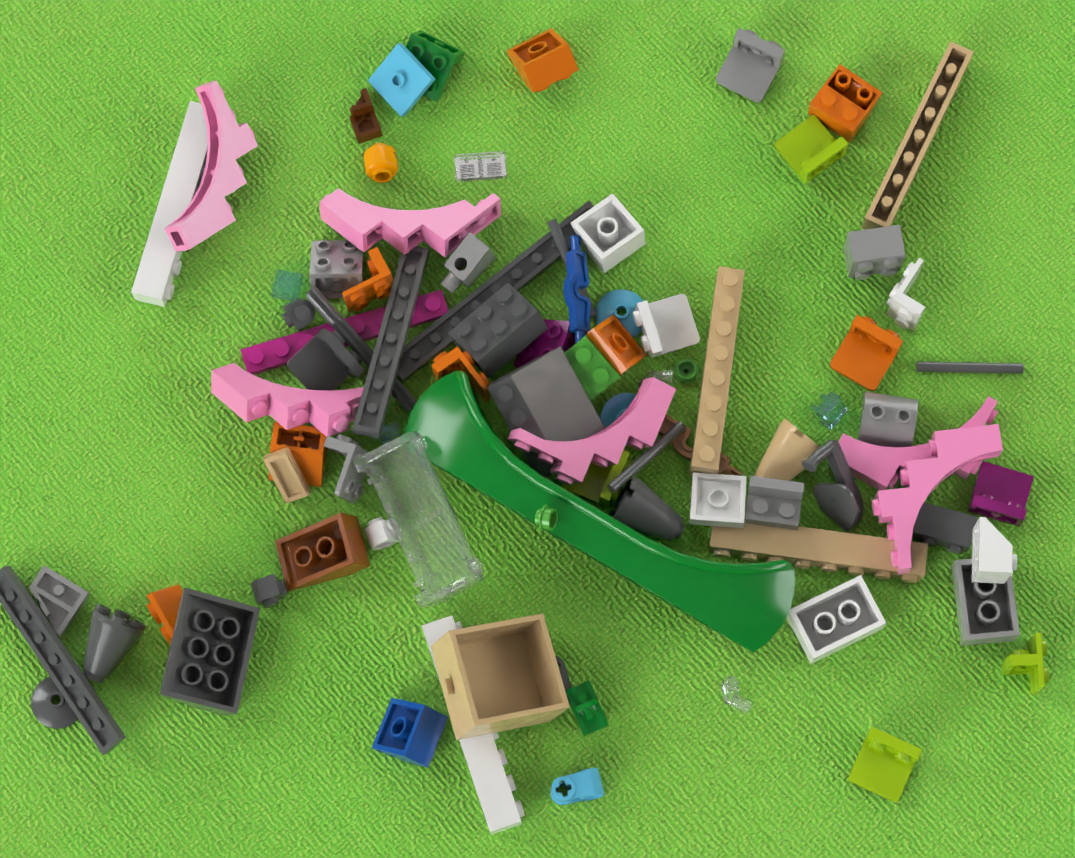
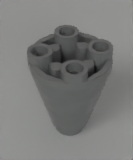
(109, 641)

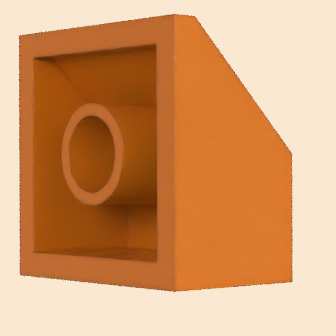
(543, 60)

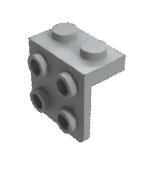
(750, 65)
(350, 480)

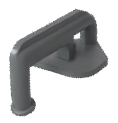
(841, 500)

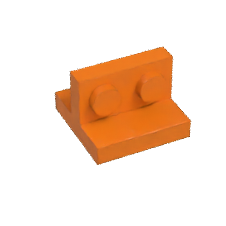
(616, 344)

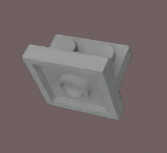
(773, 502)

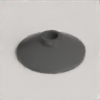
(45, 711)

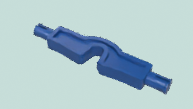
(577, 279)

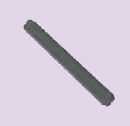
(355, 342)

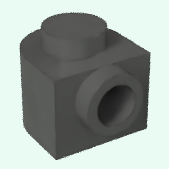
(298, 313)
(269, 590)

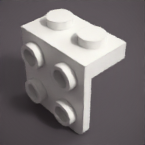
(902, 308)
(666, 325)

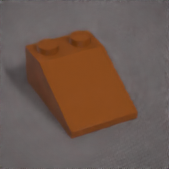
(322, 552)

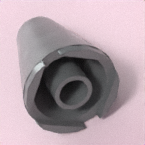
(647, 512)

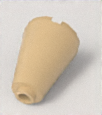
(786, 453)

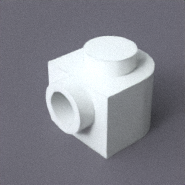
(380, 534)

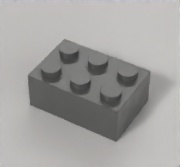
(498, 330)

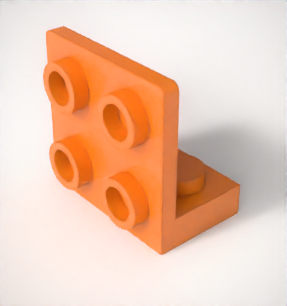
(376, 287)

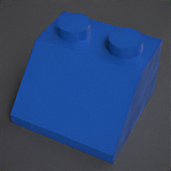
(410, 732)

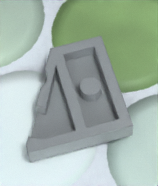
(58, 598)

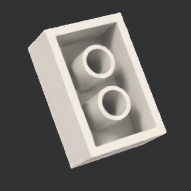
(836, 619)

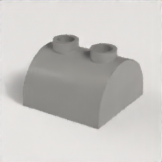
(887, 420)

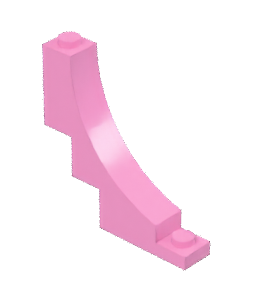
(405, 229)

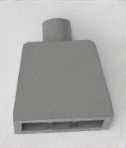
(470, 253)

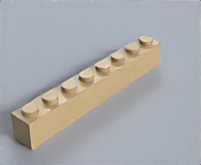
(918, 137)
(717, 371)
(817, 548)

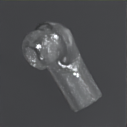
(663, 375)
(732, 695)

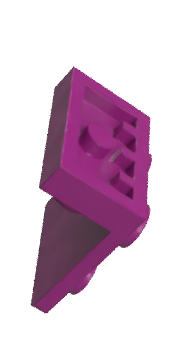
(555, 336)
(1001, 494)

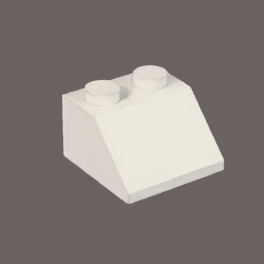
(609, 233)
(991, 554)

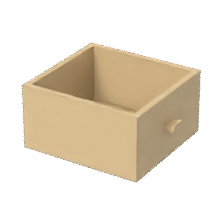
(499, 676)

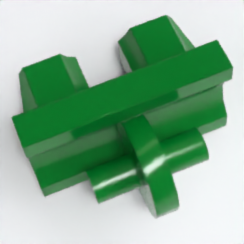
(586, 708)

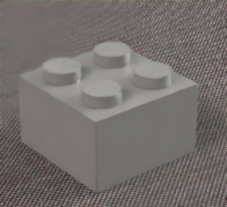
(874, 252)

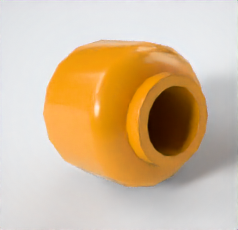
(380, 162)

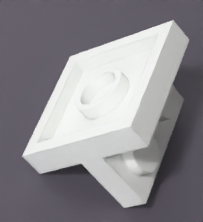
(718, 500)

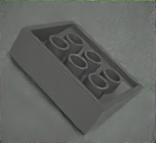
(546, 402)
(209, 652)

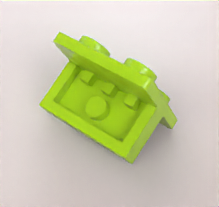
(1030, 663)

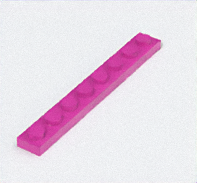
(367, 325)

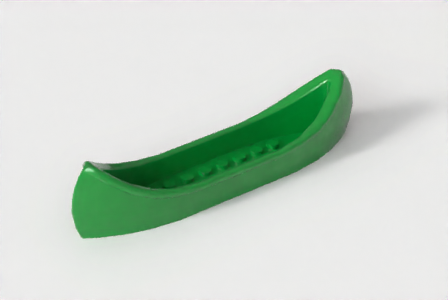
(731, 598)

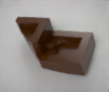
(364, 119)

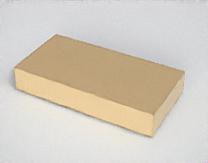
(287, 475)

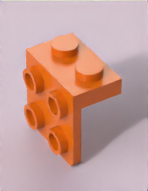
(866, 353)
(457, 361)

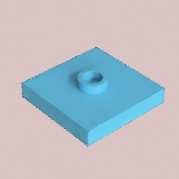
(401, 79)

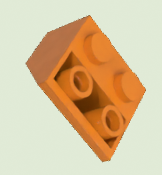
(844, 103)
(306, 447)
(165, 607)

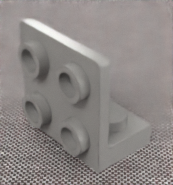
(335, 267)

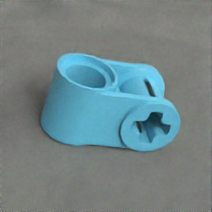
(583, 786)

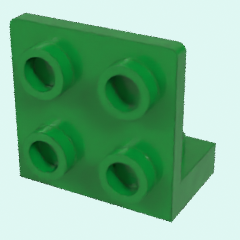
(436, 57)

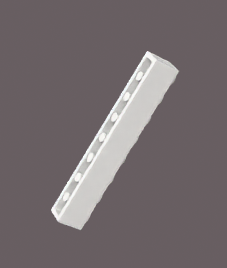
(160, 259)
(483, 758)

